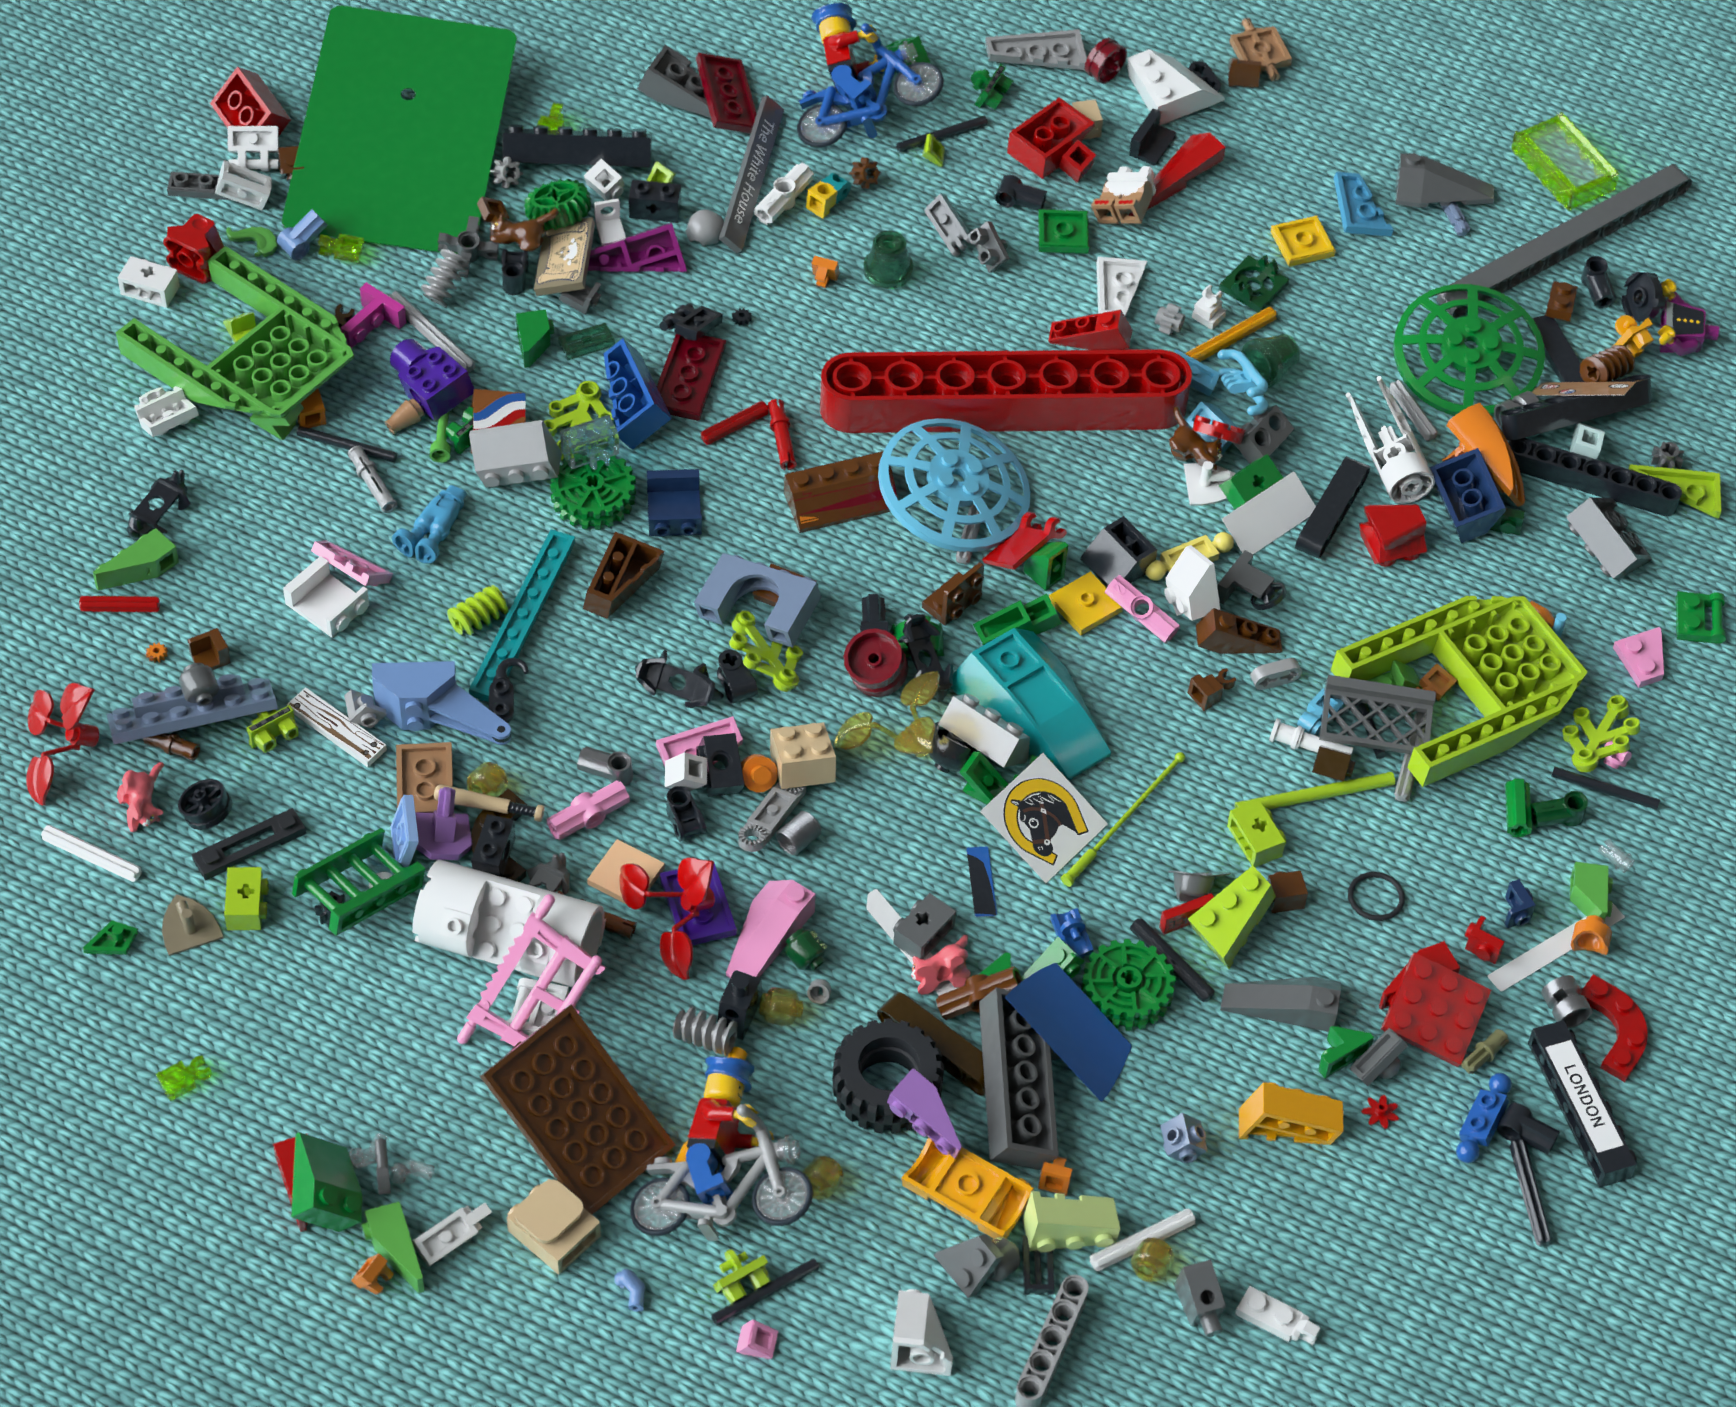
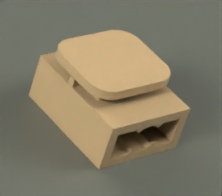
(553, 1225)

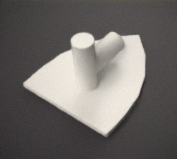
(1204, 483)

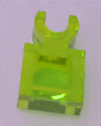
(180, 1079)

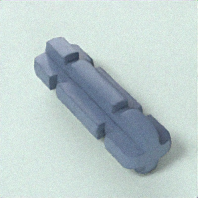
(1456, 219)

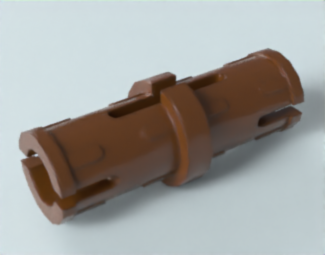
(174, 744)

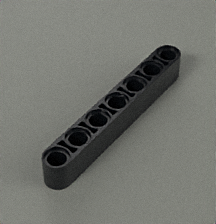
(1572, 409)
(1596, 477)

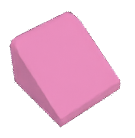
(757, 1340)

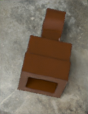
(1209, 690)

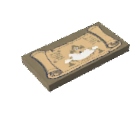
(564, 258)

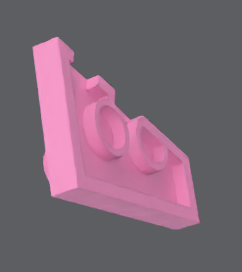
(351, 564)

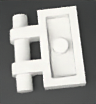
(254, 140)

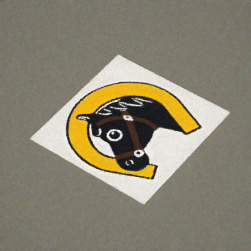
(1044, 817)

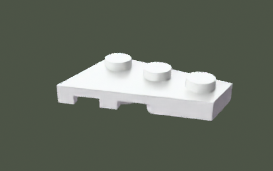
(1117, 282)

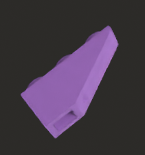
(922, 1106)

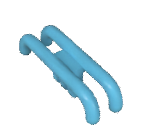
(1244, 381)

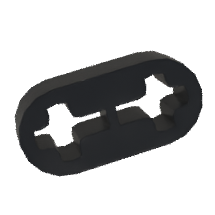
(1209, 77)

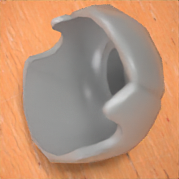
(704, 227)

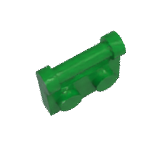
(1691, 617)

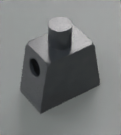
(743, 997)

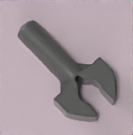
(383, 1177)

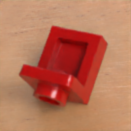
(1482, 943)

